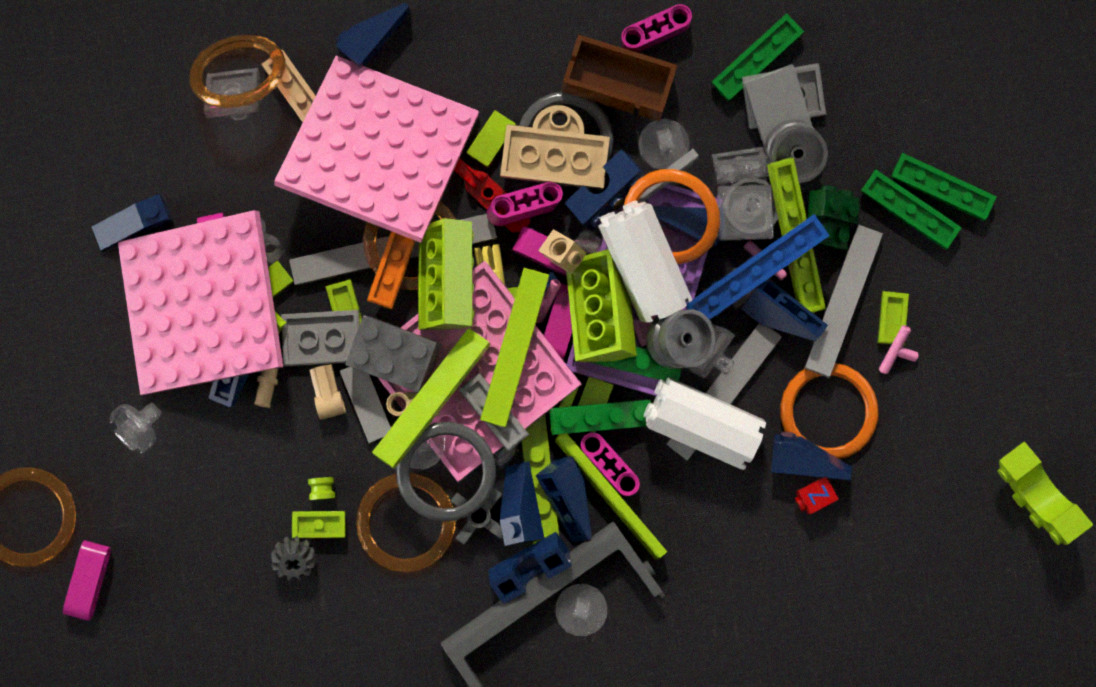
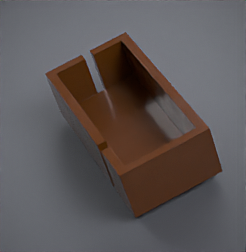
(618, 78)

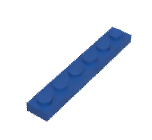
(759, 268)

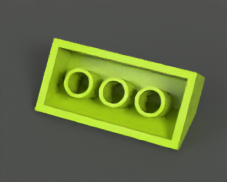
(446, 276)
(600, 311)

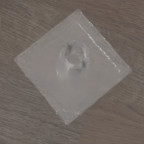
(231, 84)
(745, 212)
(722, 338)

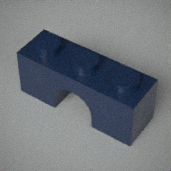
(590, 207)
(514, 573)

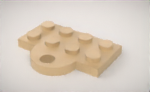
(555, 151)

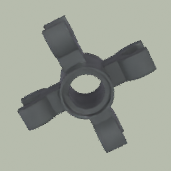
(489, 523)

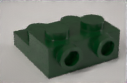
(835, 213)

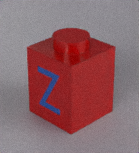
(815, 495)

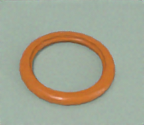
(699, 188)
(865, 390)

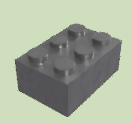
(393, 353)

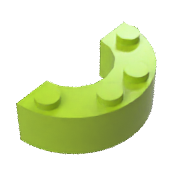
(1041, 498)

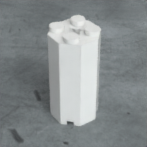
(644, 261)
(704, 423)

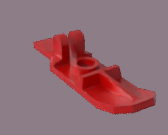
(476, 183)

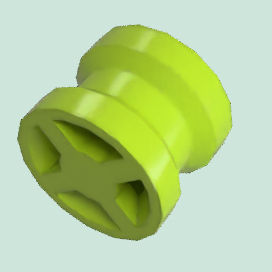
(321, 488)

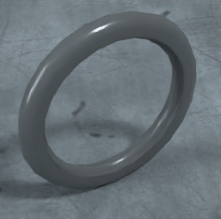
(564, 98)
(476, 501)

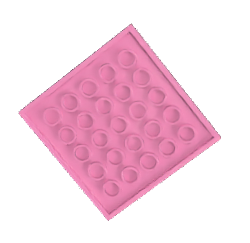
(377, 149)
(200, 303)
(542, 382)

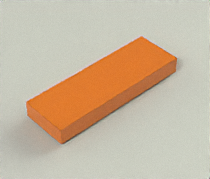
(391, 270)

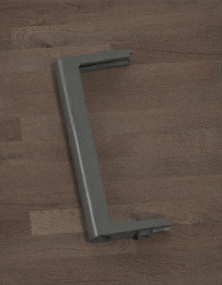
(537, 590)

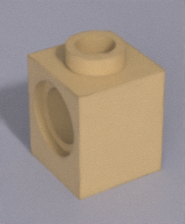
(562, 251)

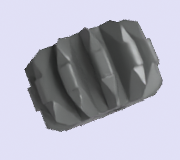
(293, 558)

